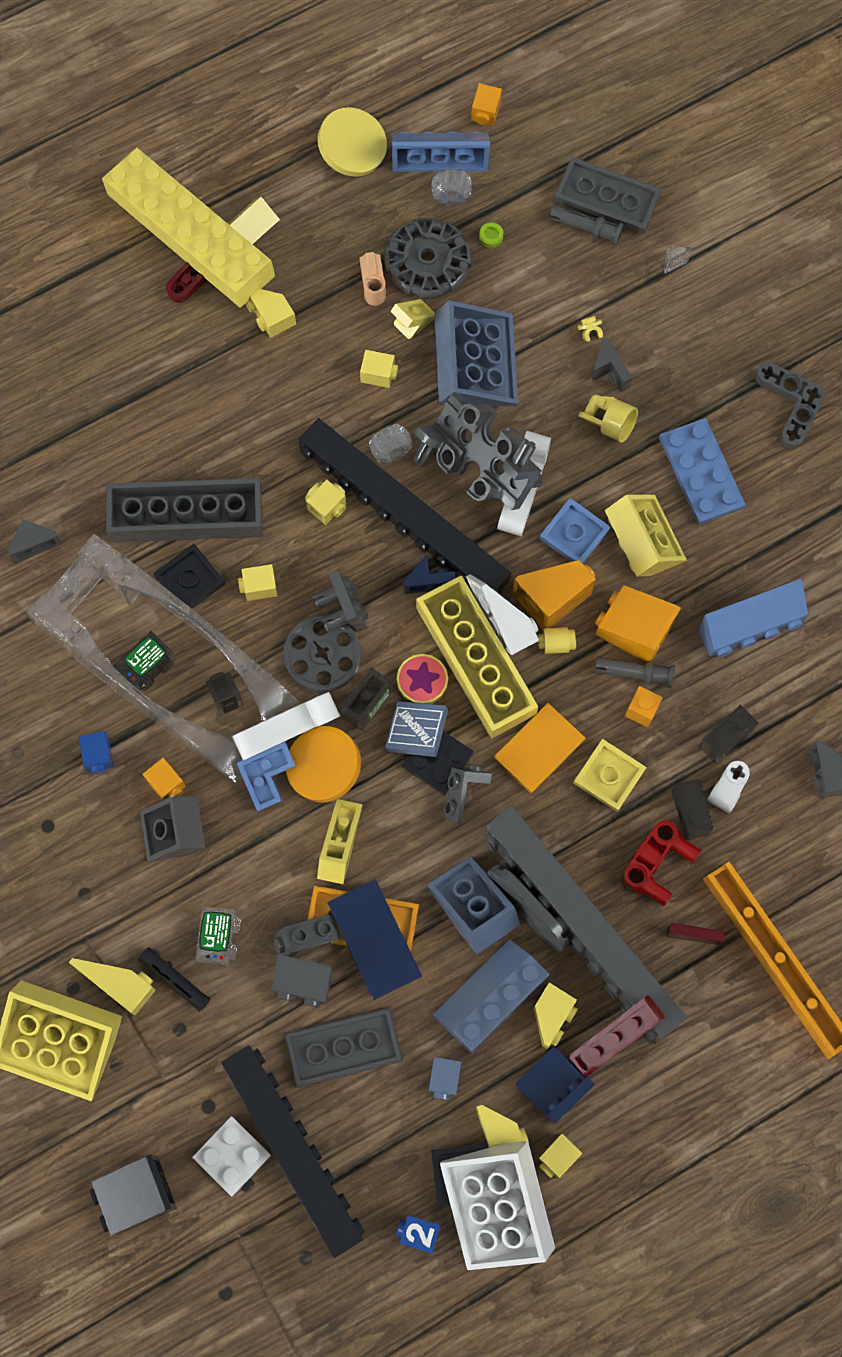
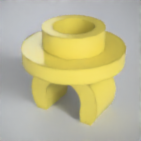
(588, 325)

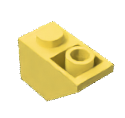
(272, 311)
(551, 1012)

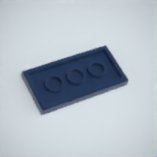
(374, 939)

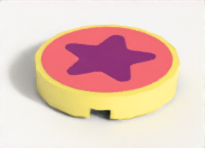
(422, 679)

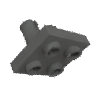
(346, 593)

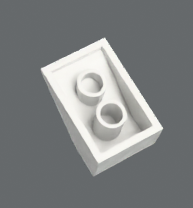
(510, 624)

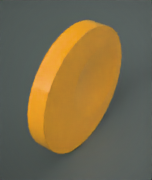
(325, 764)

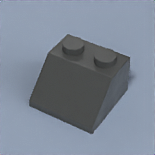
(172, 828)
(302, 980)

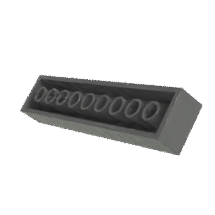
(580, 919)

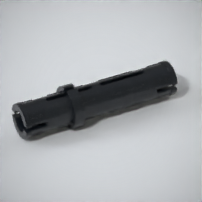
(165, 972)

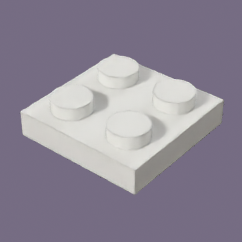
(232, 1156)

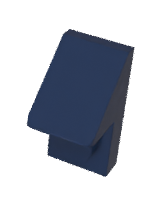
(422, 581)

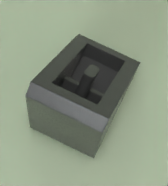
(32, 540)

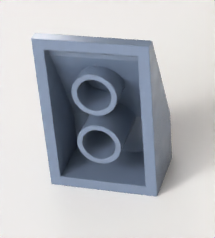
(474, 905)

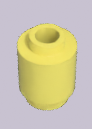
(557, 640)

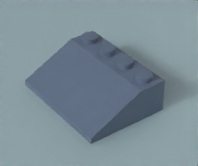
(475, 354)

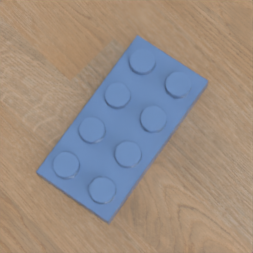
(702, 471)

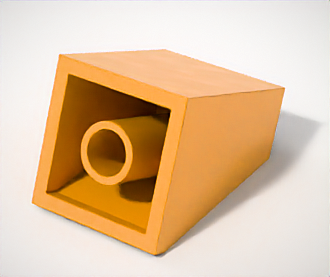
(553, 591)
(636, 622)

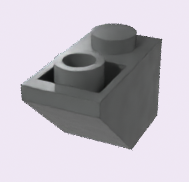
(827, 768)

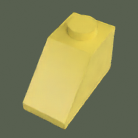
(498, 1128)

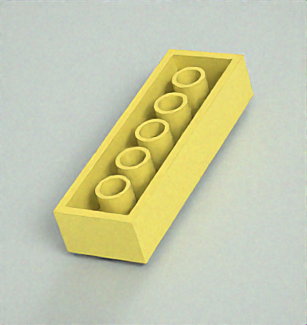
(476, 657)

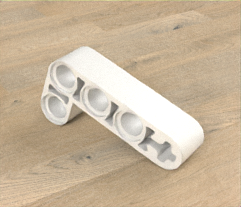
(515, 520)
(286, 725)

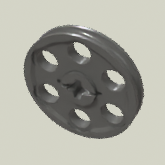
(319, 665)

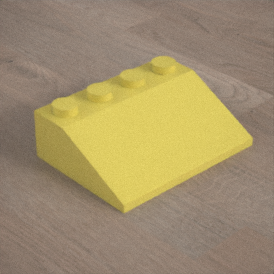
(56, 1039)

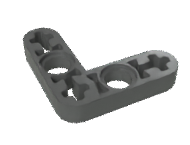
(799, 396)

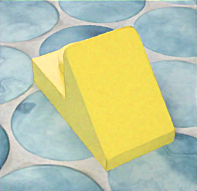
(412, 317)

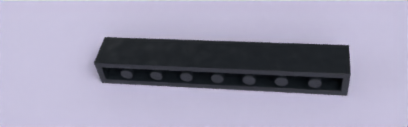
(292, 1151)

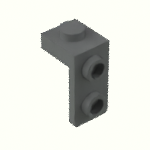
(457, 789)
(305, 935)

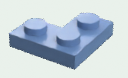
(259, 774)

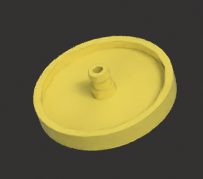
(352, 142)

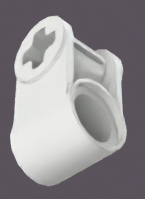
(728, 790)

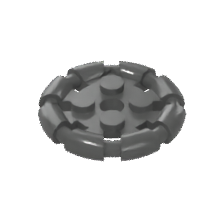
(428, 271)

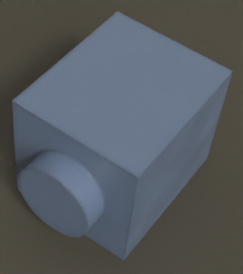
(444, 1078)

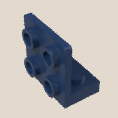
(554, 1085)

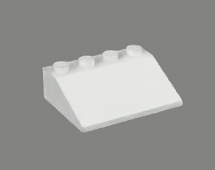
(498, 1207)

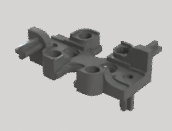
(456, 452)

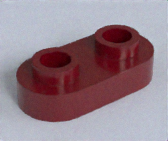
(184, 281)

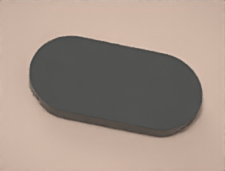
(529, 908)

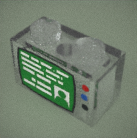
(216, 936)

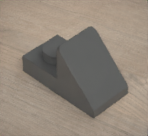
(610, 362)

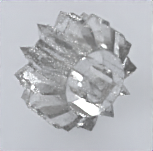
(451, 187)
(390, 444)

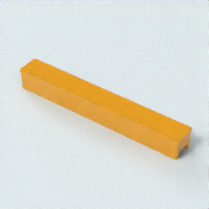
(777, 958)

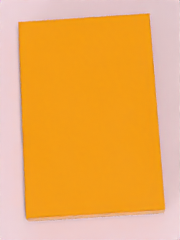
(539, 748)

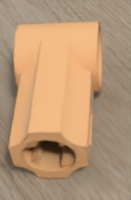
(373, 278)

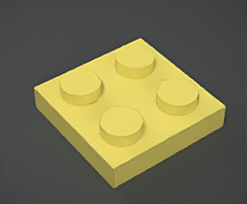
(609, 775)

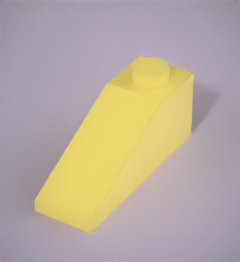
(339, 841)
(121, 984)

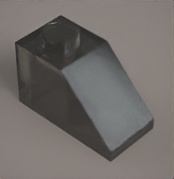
(224, 693)

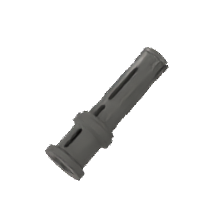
(597, 226)
(646, 672)

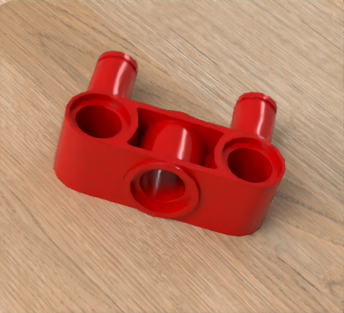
(651, 855)

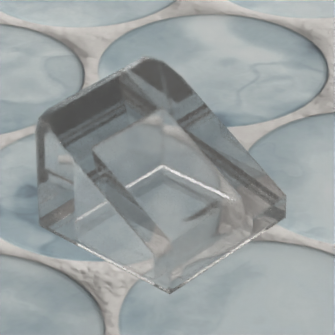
(675, 257)

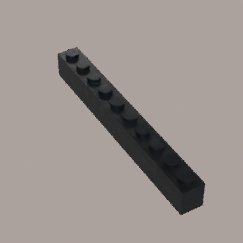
(400, 506)

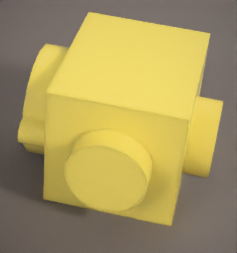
(326, 501)

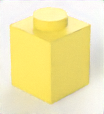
(378, 369)
(258, 582)
(559, 1157)

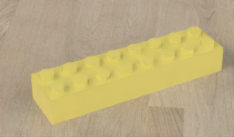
(188, 227)

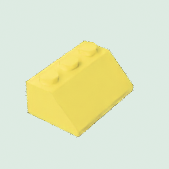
(644, 534)

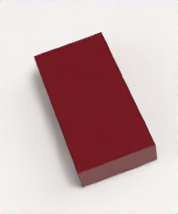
(695, 934)

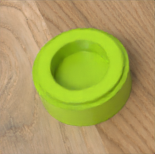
(491, 235)

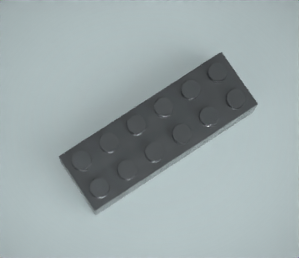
(184, 510)

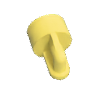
(618, 419)

